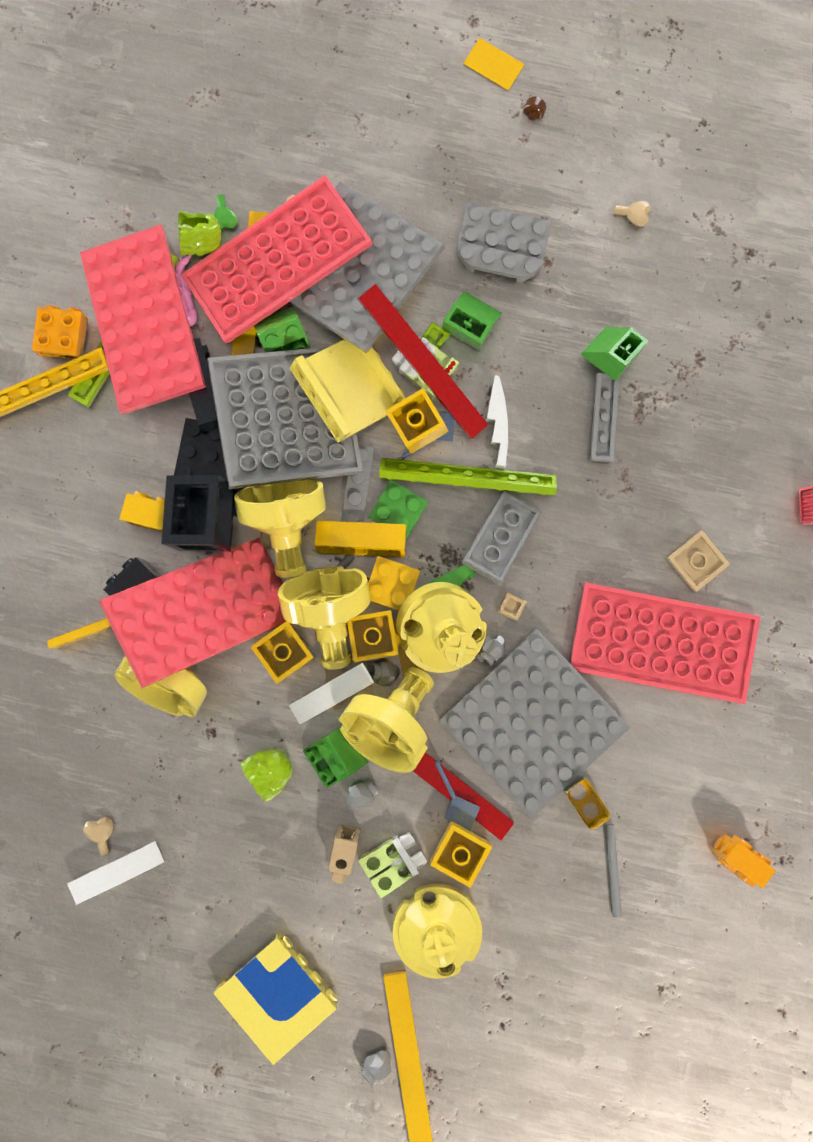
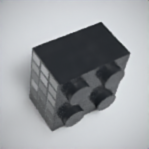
(134, 573)

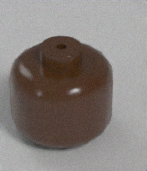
(534, 108)

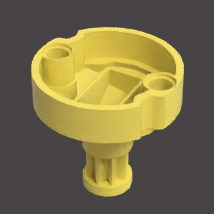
(282, 513)
(326, 602)
(441, 627)
(175, 694)
(386, 727)
(437, 931)

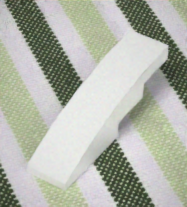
(498, 416)
(331, 693)
(115, 872)

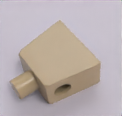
(343, 852)

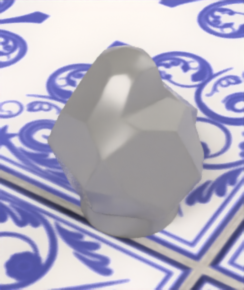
(491, 650)
(383, 672)
(361, 794)
(376, 1066)

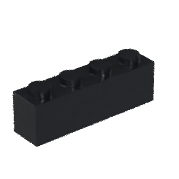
(202, 399)

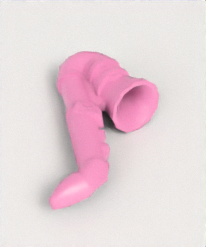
(185, 290)

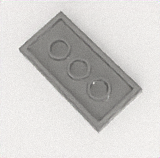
(501, 537)

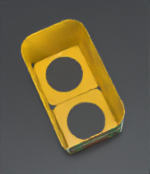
(601, 817)

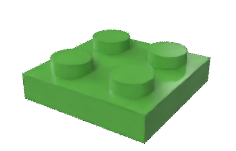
(398, 506)

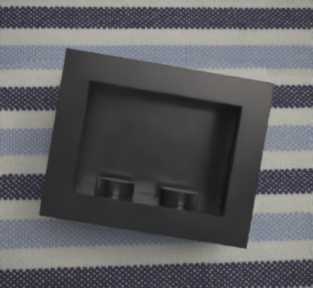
(198, 513)

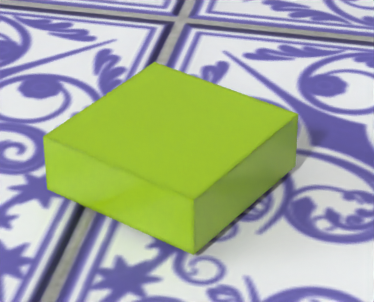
(436, 335)

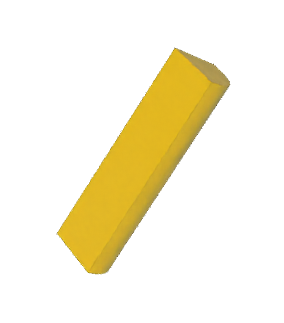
(360, 538)

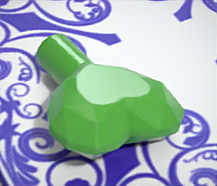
(224, 215)

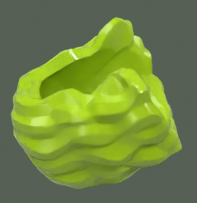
(198, 233)
(268, 772)

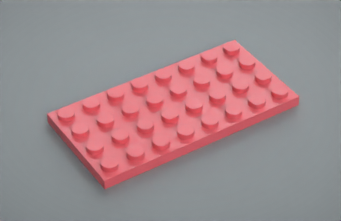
(276, 259)
(142, 320)
(196, 611)
(664, 643)

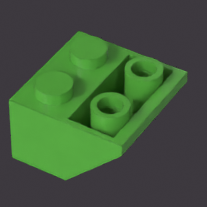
(471, 320)
(282, 332)
(615, 350)
(334, 758)

